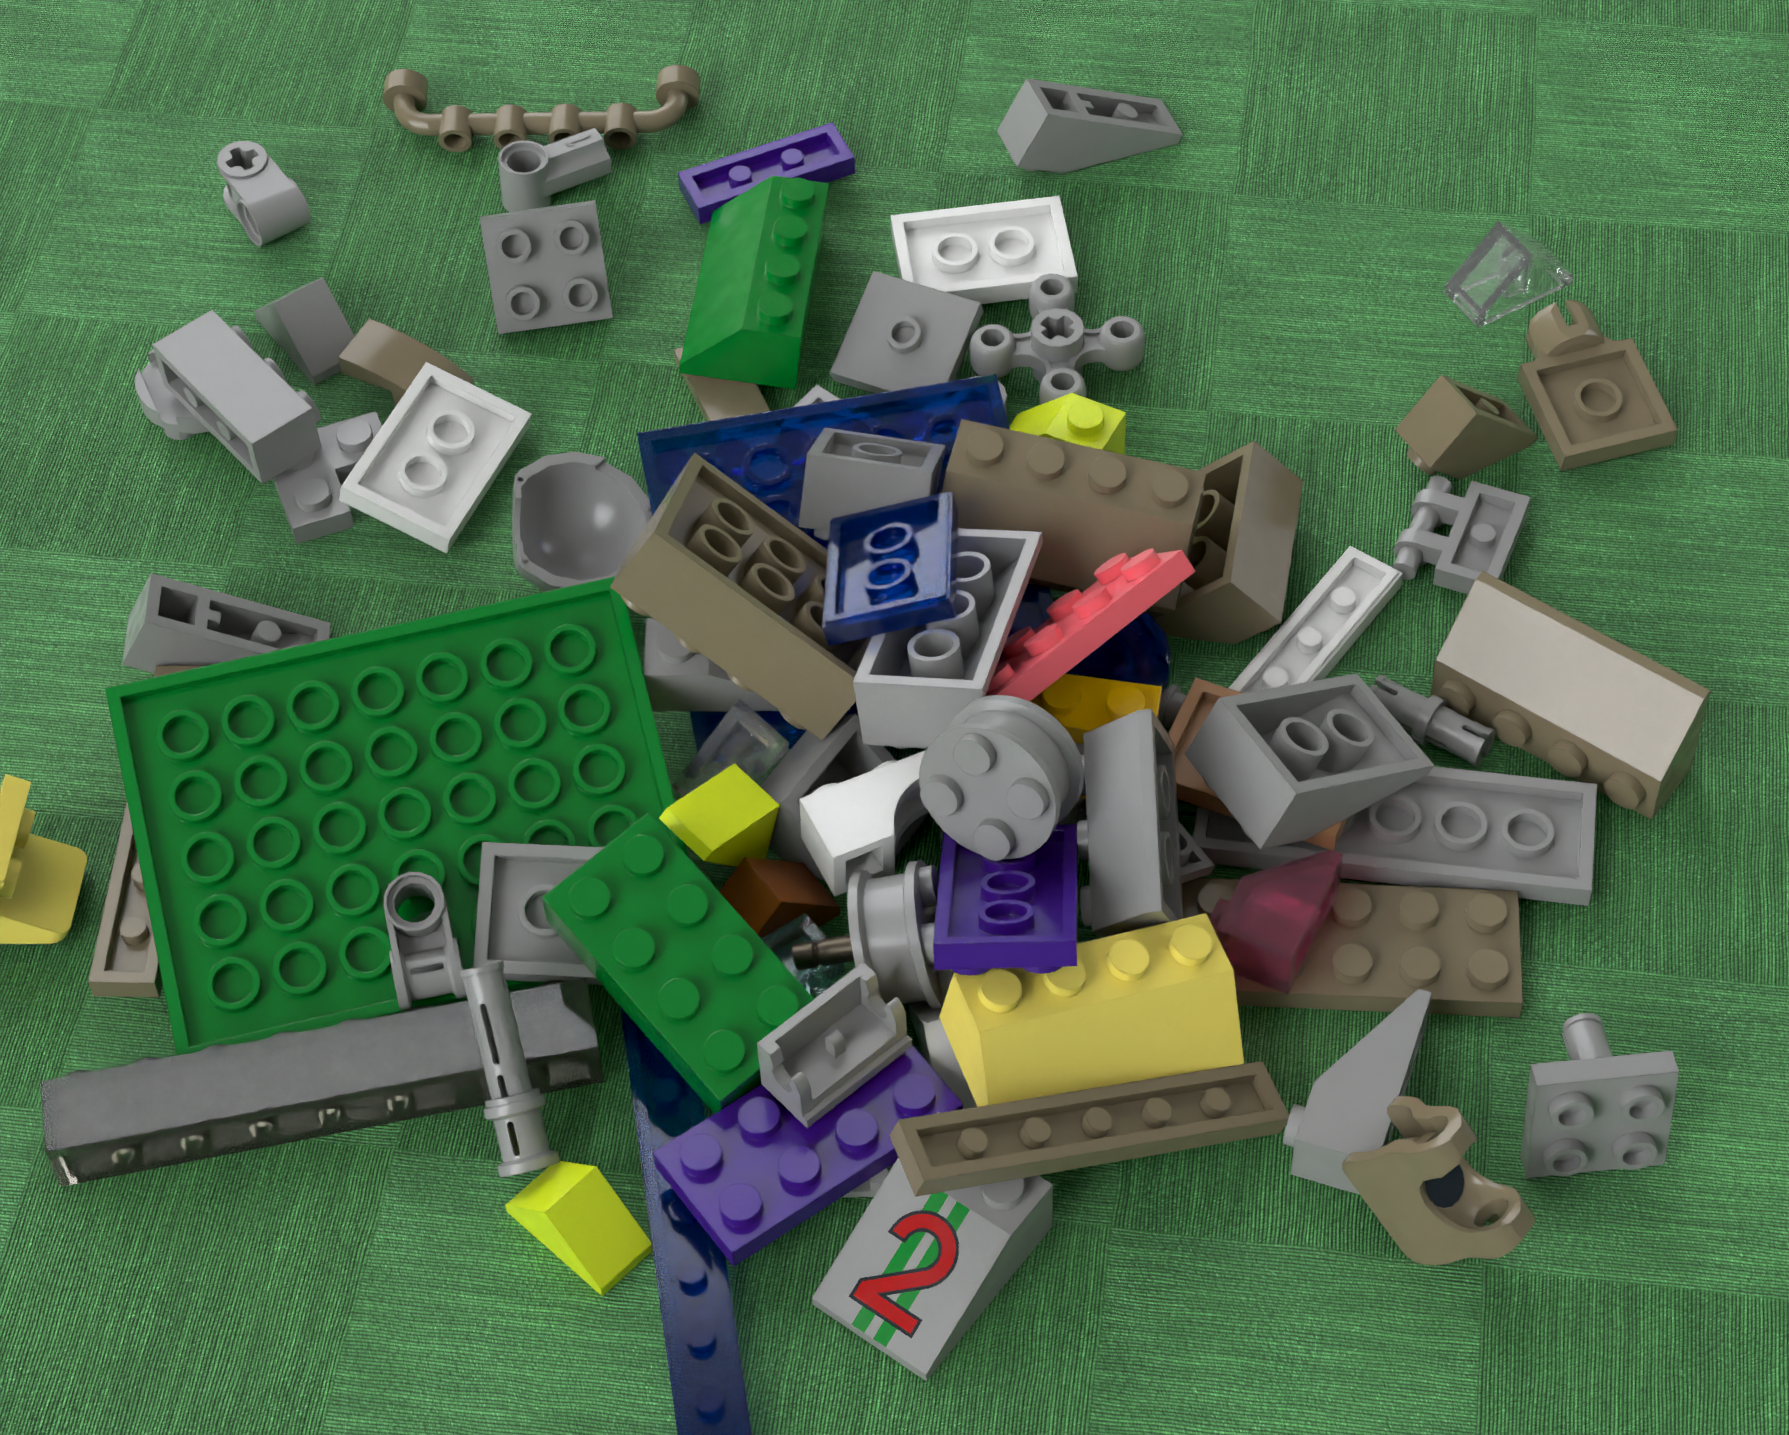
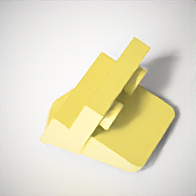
(36, 874)

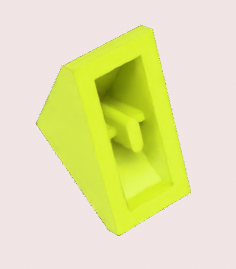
(725, 818)
(582, 1223)

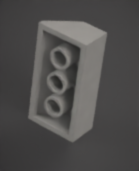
(927, 673)

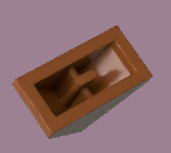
(775, 893)

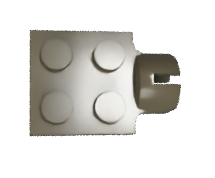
(1590, 390)

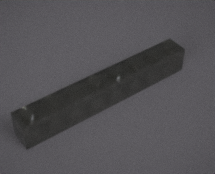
(305, 1084)

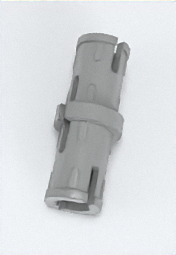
(1433, 722)

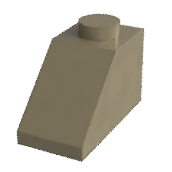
(1461, 430)

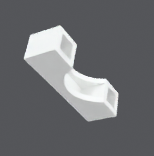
(861, 821)

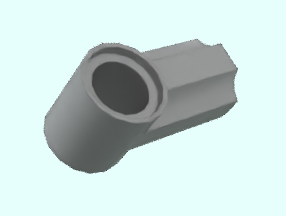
(535, 172)

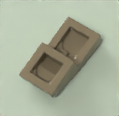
(391, 359)

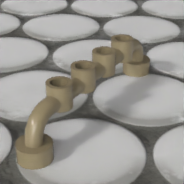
(407, 94)

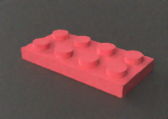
(1085, 621)

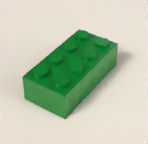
(676, 959)

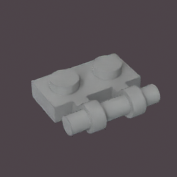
(1481, 536)

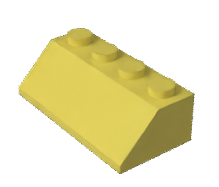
(1125, 1014)

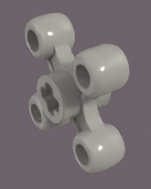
(1057, 342)

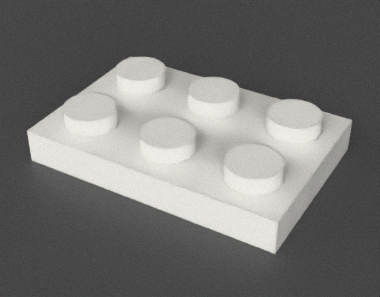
(985, 249)
(435, 457)

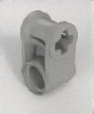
(260, 193)
(423, 953)

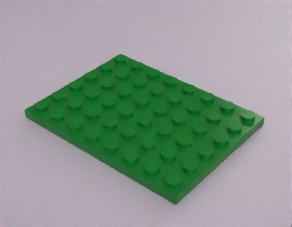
(316, 773)

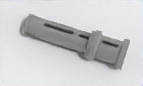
(513, 1102)

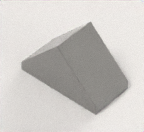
(308, 328)

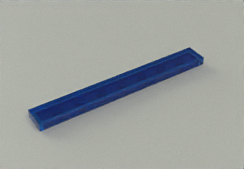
(688, 1263)

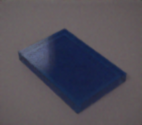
(891, 568)

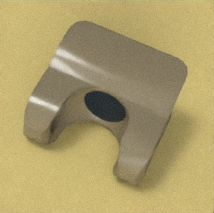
(1431, 1194)

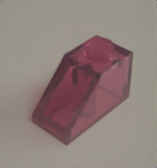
(1277, 918)

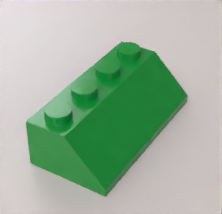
(757, 284)

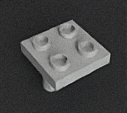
(546, 267)
(1597, 1106)

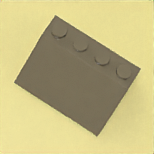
(744, 595)

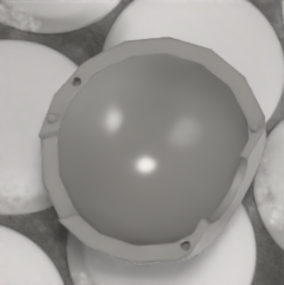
(574, 519)

